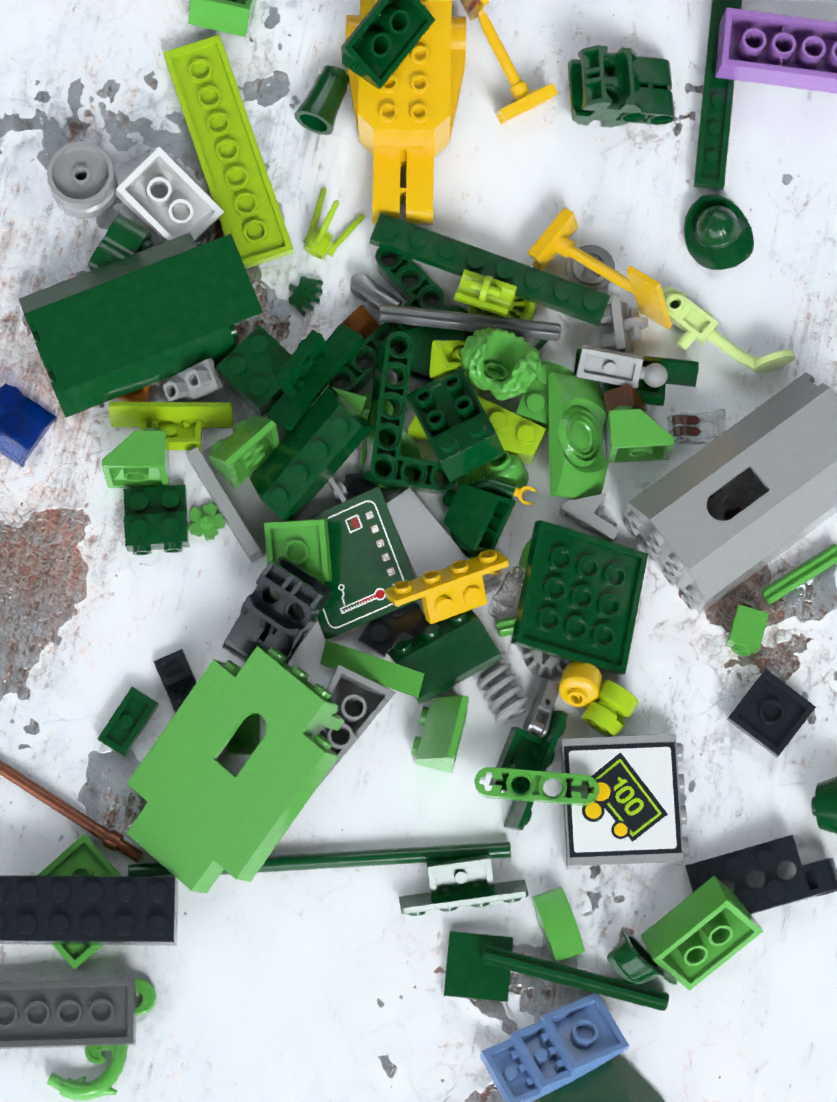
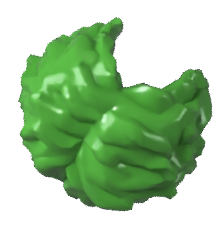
(500, 362)

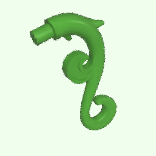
(102, 1085)

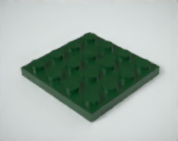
(579, 597)

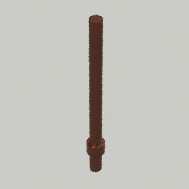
(111, 839)

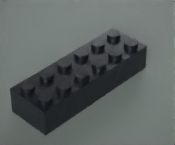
(88, 910)

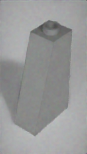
(421, 535)

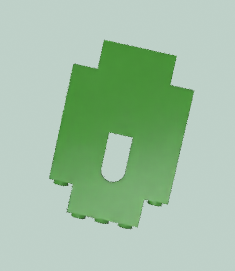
(201, 812)

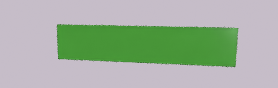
(373, 668)

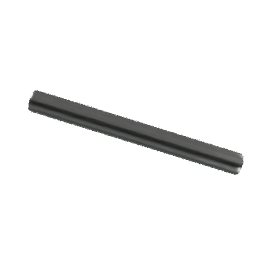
(468, 321)

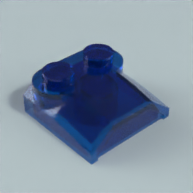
(21, 424)

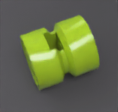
(610, 709)

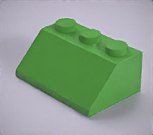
(701, 933)

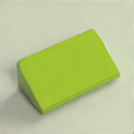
(446, 357)

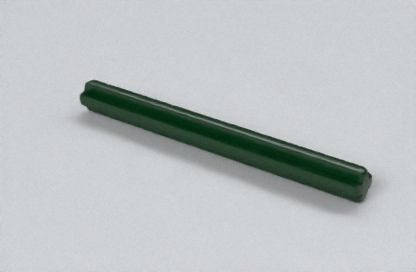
(575, 978)

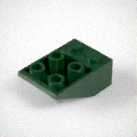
(455, 424)

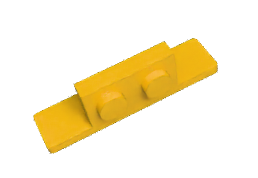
(451, 588)

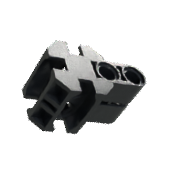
(265, 613)

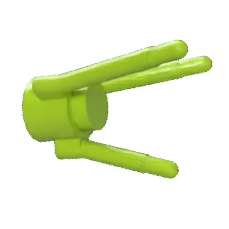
(319, 242)

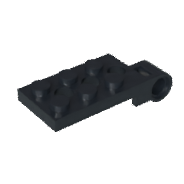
(809, 881)

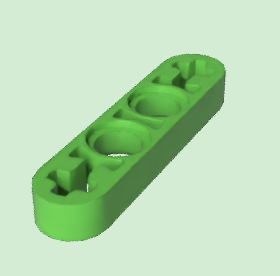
(537, 780)

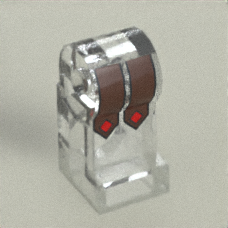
(696, 427)

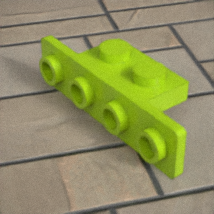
(180, 420)

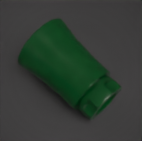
(323, 101)

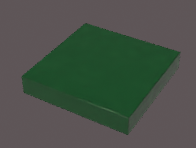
(466, 973)

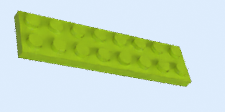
(228, 150)

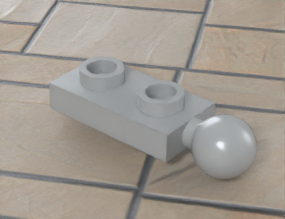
(618, 368)

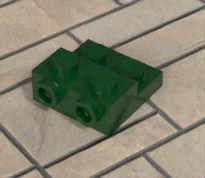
(156, 519)

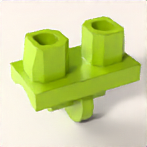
(485, 293)

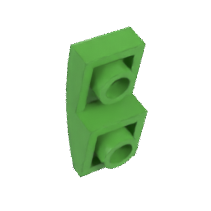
(558, 924)

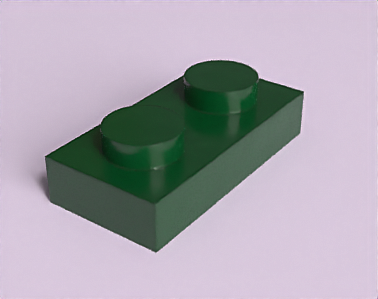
(128, 721)

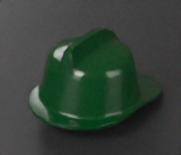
(634, 962)

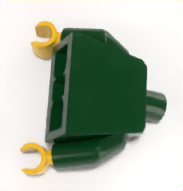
(480, 513)

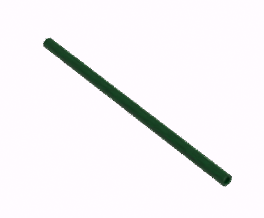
(353, 858)

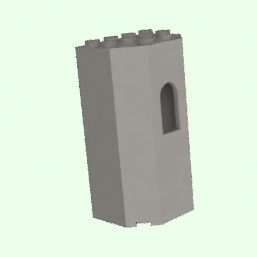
(791, 451)

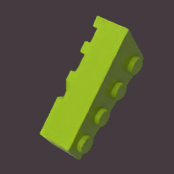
(513, 431)

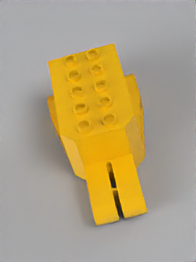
(411, 113)

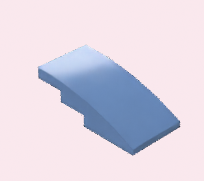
(554, 1050)

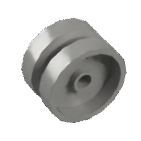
(82, 179)

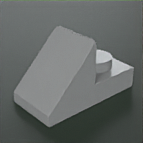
(583, 514)

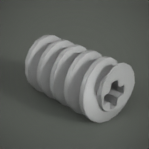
(501, 691)

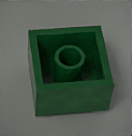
(252, 370)

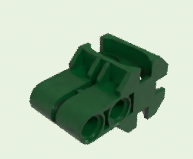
(620, 88)

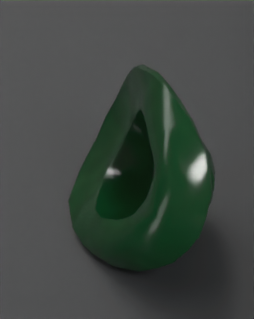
(717, 233)

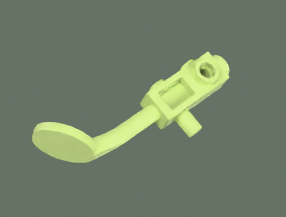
(701, 326)

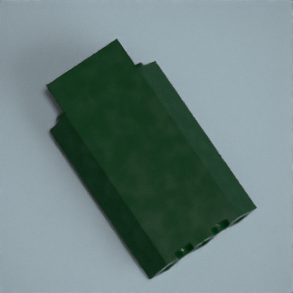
(140, 319)

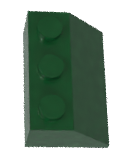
(447, 653)

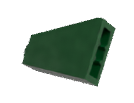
(422, 345)

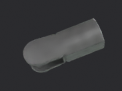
(371, 293)
(543, 704)

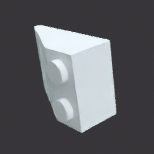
(168, 198)

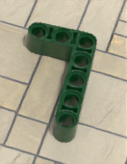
(413, 296)
(393, 424)

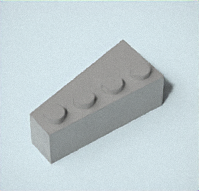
(358, 704)

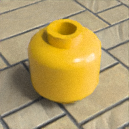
(580, 684)

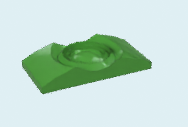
(575, 437)

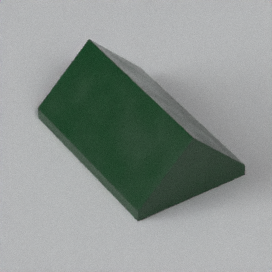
(385, 39)

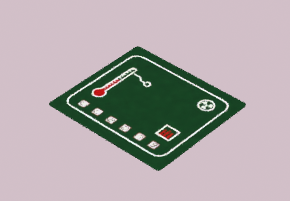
(363, 562)

